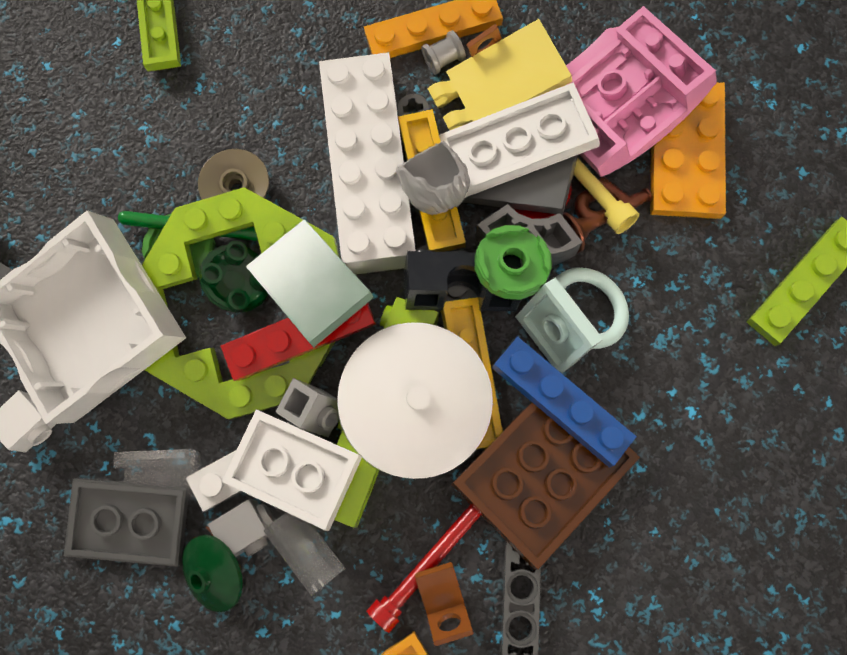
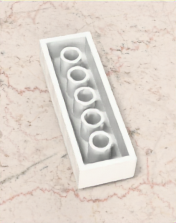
(364, 159)

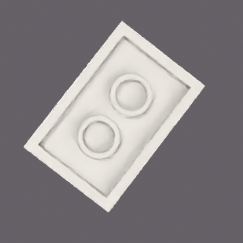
(292, 470)

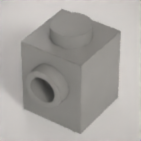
(309, 408)
(243, 527)

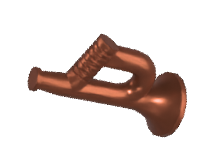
(589, 219)

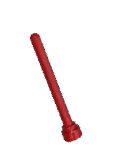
(387, 610)

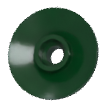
(212, 573)

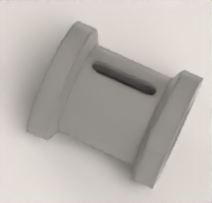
(443, 52)

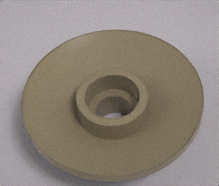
(230, 168)

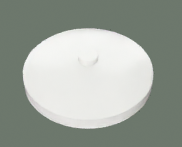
(414, 400)

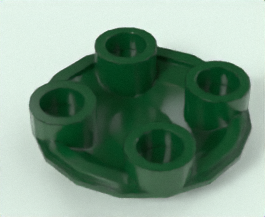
(228, 280)

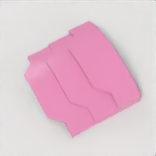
(637, 88)

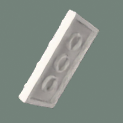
(523, 138)

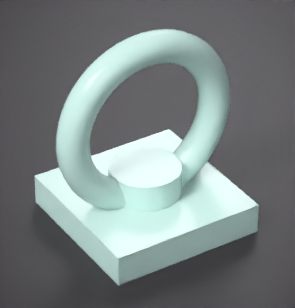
(561, 326)

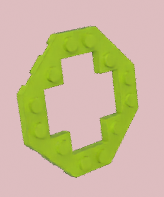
(172, 264)

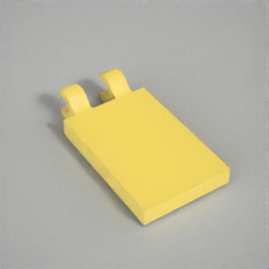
(502, 76)

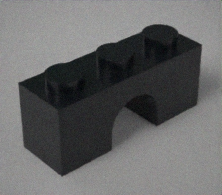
(432, 273)

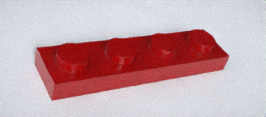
(282, 343)

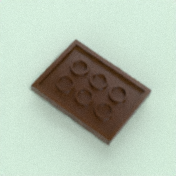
(538, 484)

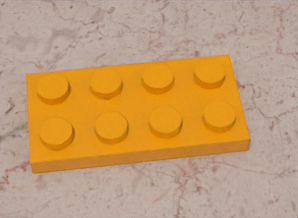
(690, 163)

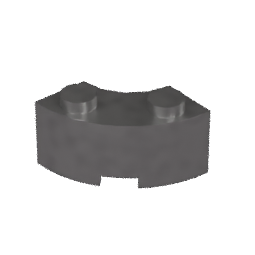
(555, 231)

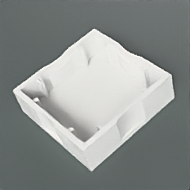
(82, 319)

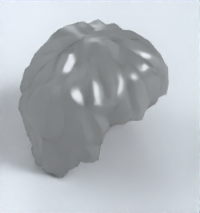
(435, 179)

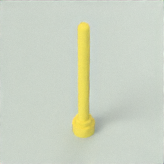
(619, 214)

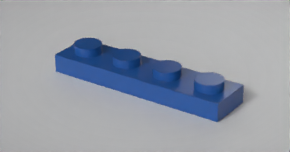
(564, 402)

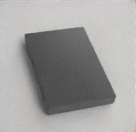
(538, 191)
(126, 522)

